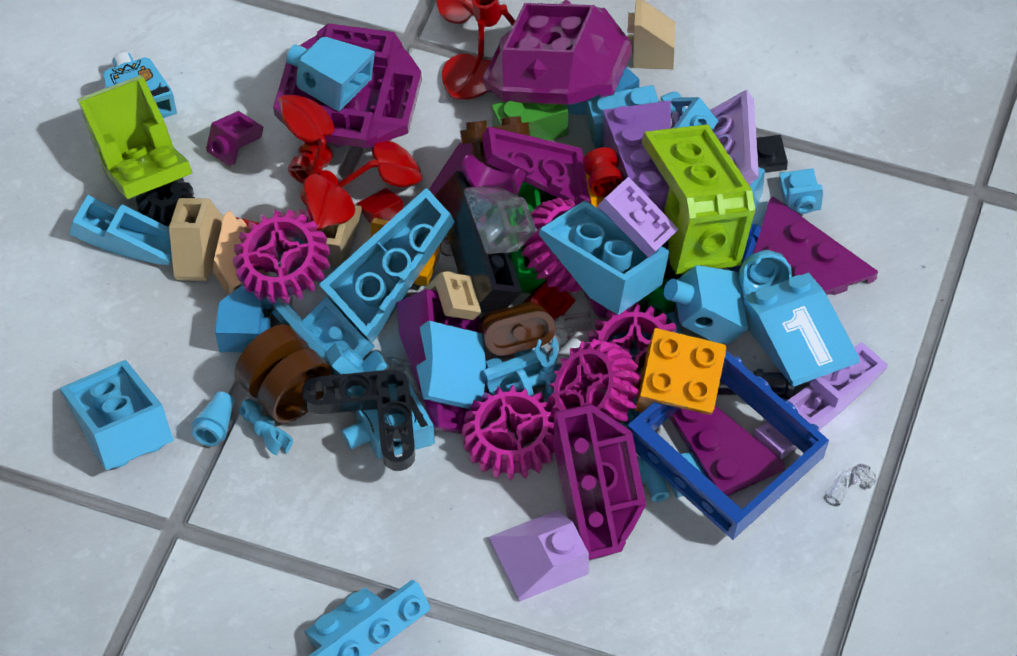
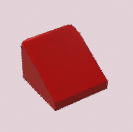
(381, 205)
(551, 300)

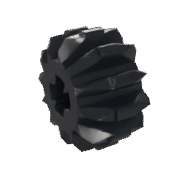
(161, 202)

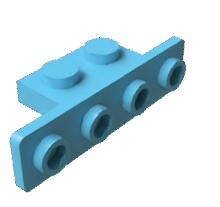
(323, 328)
(367, 621)

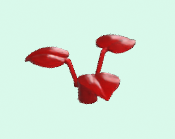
(464, 72)
(321, 192)

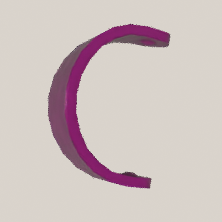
(482, 175)

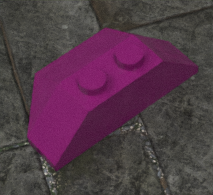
(598, 477)

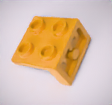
(681, 372)

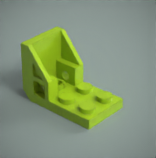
(132, 138)
(704, 198)

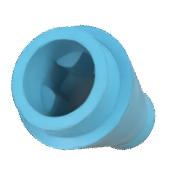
(213, 421)

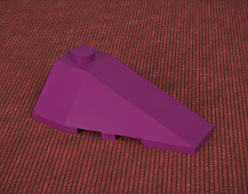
(412, 314)

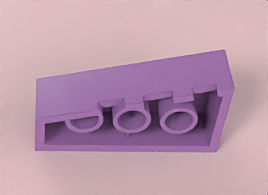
(624, 133)

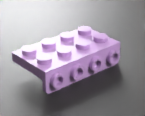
(736, 132)

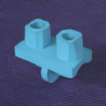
(520, 371)

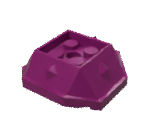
(558, 55)
(383, 105)

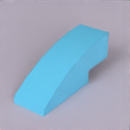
(122, 232)

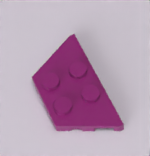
(811, 250)

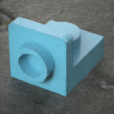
(801, 190)
(350, 362)

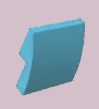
(452, 365)

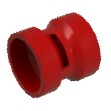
(304, 161)
(602, 167)

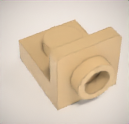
(456, 295)

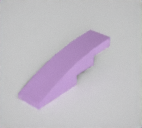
(826, 398)

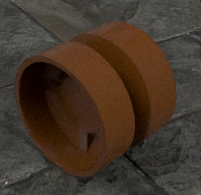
(277, 368)

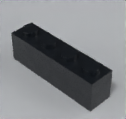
(491, 274)

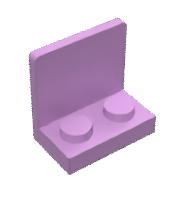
(638, 217)

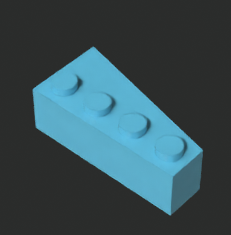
(388, 264)

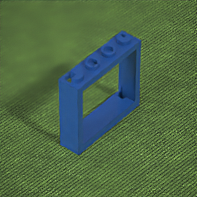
(699, 488)

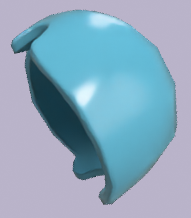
(763, 270)

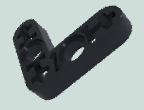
(375, 397)

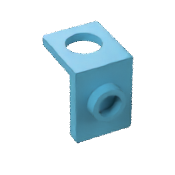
(695, 114)

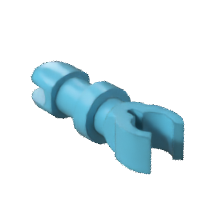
(549, 365)
(265, 427)

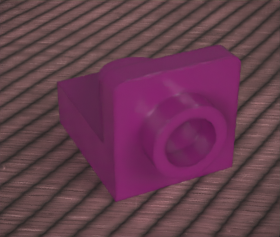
(231, 134)

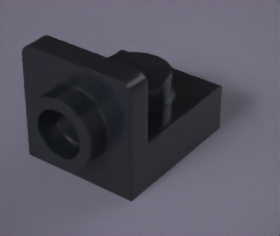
(771, 153)

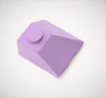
(541, 554)

